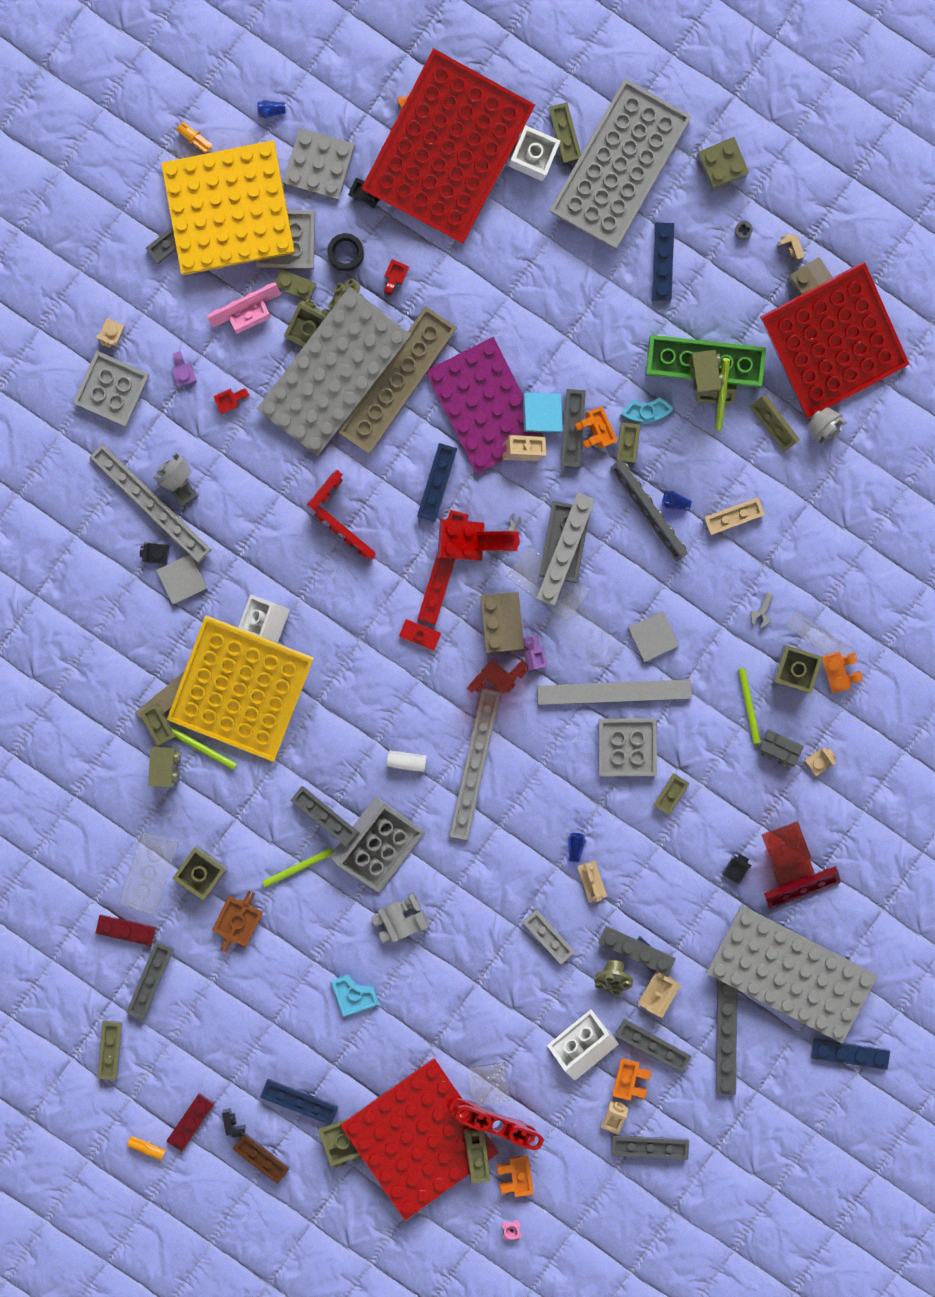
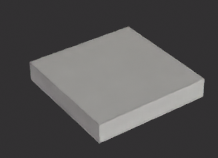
(182, 579)
(653, 636)

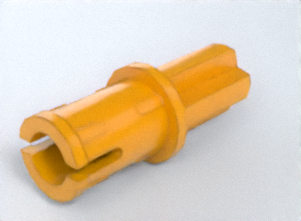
(194, 137)
(146, 1148)

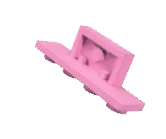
(247, 310)

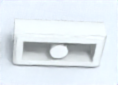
(406, 761)

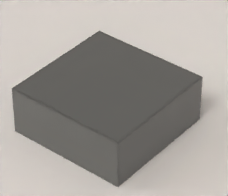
(184, 494)

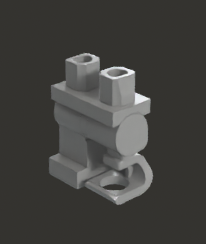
(396, 923)

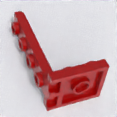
(335, 526)
(468, 540)

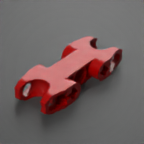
(483, 1120)

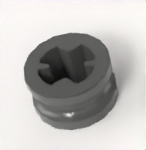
(747, 225)

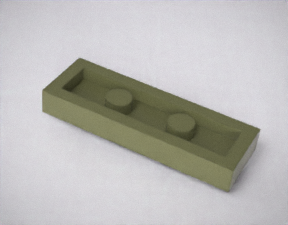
(565, 132)
(774, 423)
(109, 1050)

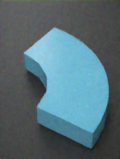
(647, 412)

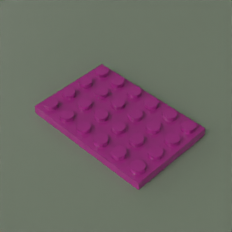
(481, 402)

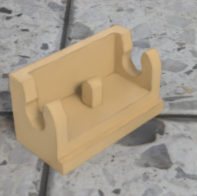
(524, 448)
(659, 994)

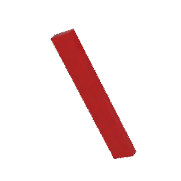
(438, 581)

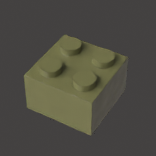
(722, 164)
(705, 372)
(797, 669)
(164, 765)
(200, 872)

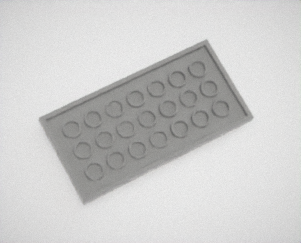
(620, 164)
(333, 371)
(791, 974)

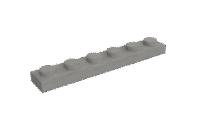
(565, 549)

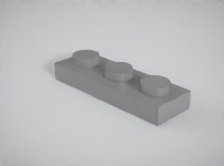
(548, 936)

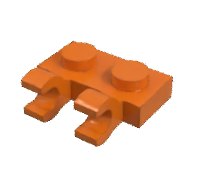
(600, 428)
(836, 671)
(626, 1078)
(521, 1176)

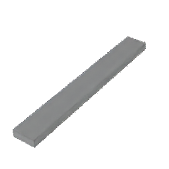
(150, 503)
(614, 692)
(474, 764)

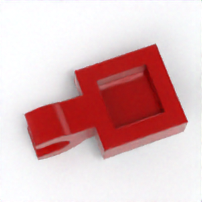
(395, 274)
(228, 400)

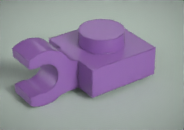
(183, 372)
(535, 655)

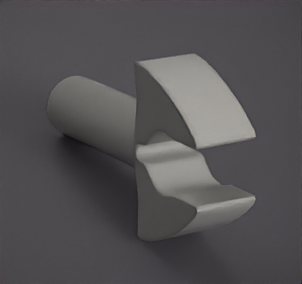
(762, 611)

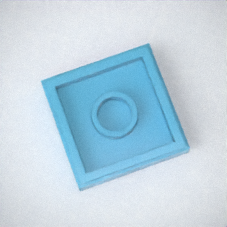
(542, 412)

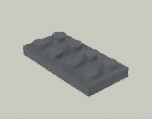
(557, 520)

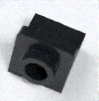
(361, 195)
(154, 553)
(736, 868)
(229, 1121)

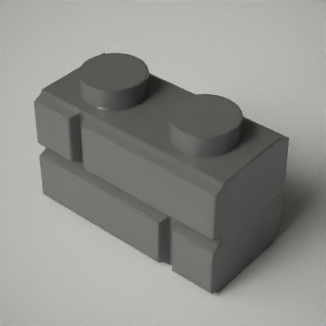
(781, 748)

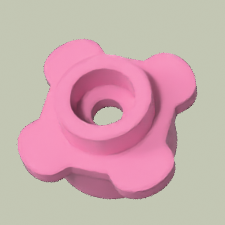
(516, 1234)

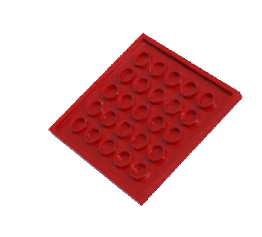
(835, 340)
(414, 1139)

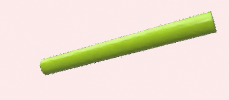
(722, 395)
(749, 705)
(204, 749)
(298, 867)

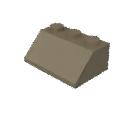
(809, 276)
(502, 622)

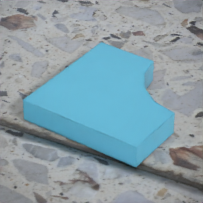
(353, 997)

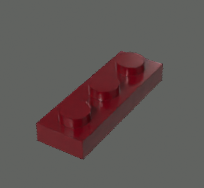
(125, 930)
(190, 1122)

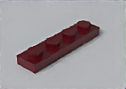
(802, 887)

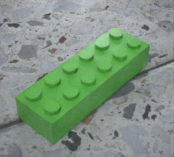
(670, 359)

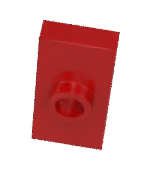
(419, 634)

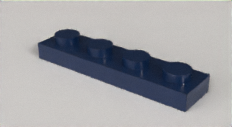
(663, 261)
(437, 482)
(850, 1054)
(299, 1101)

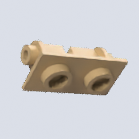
(592, 881)

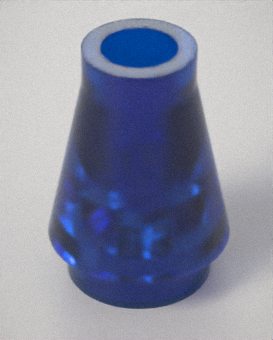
(270, 108)
(673, 500)
(575, 846)

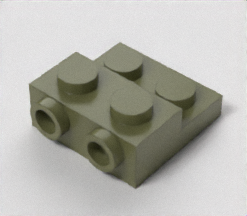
(305, 322)
(337, 1145)

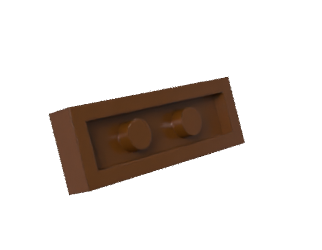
(261, 1158)

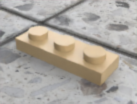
(734, 516)

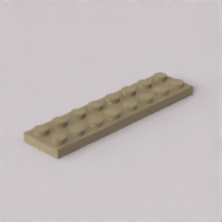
(397, 381)

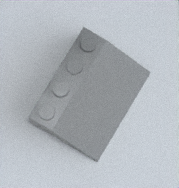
(381, 845)

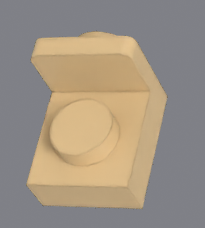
(795, 249)
(110, 333)
(820, 760)
(614, 1117)

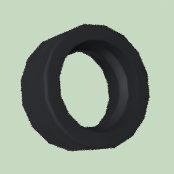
(331, 249)

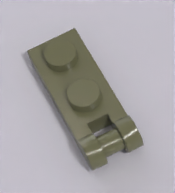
(477, 1156)

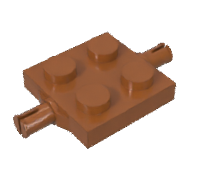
(237, 921)

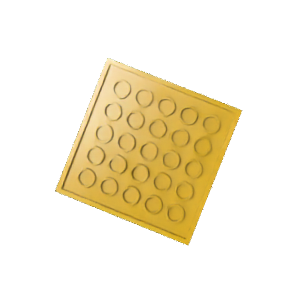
(228, 207)
(240, 688)

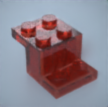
(498, 677)
(788, 853)

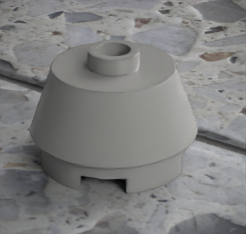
(825, 425)
(173, 473)

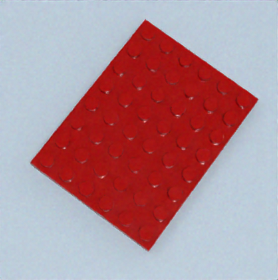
(448, 146)

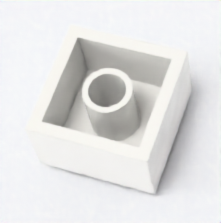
(533, 153)

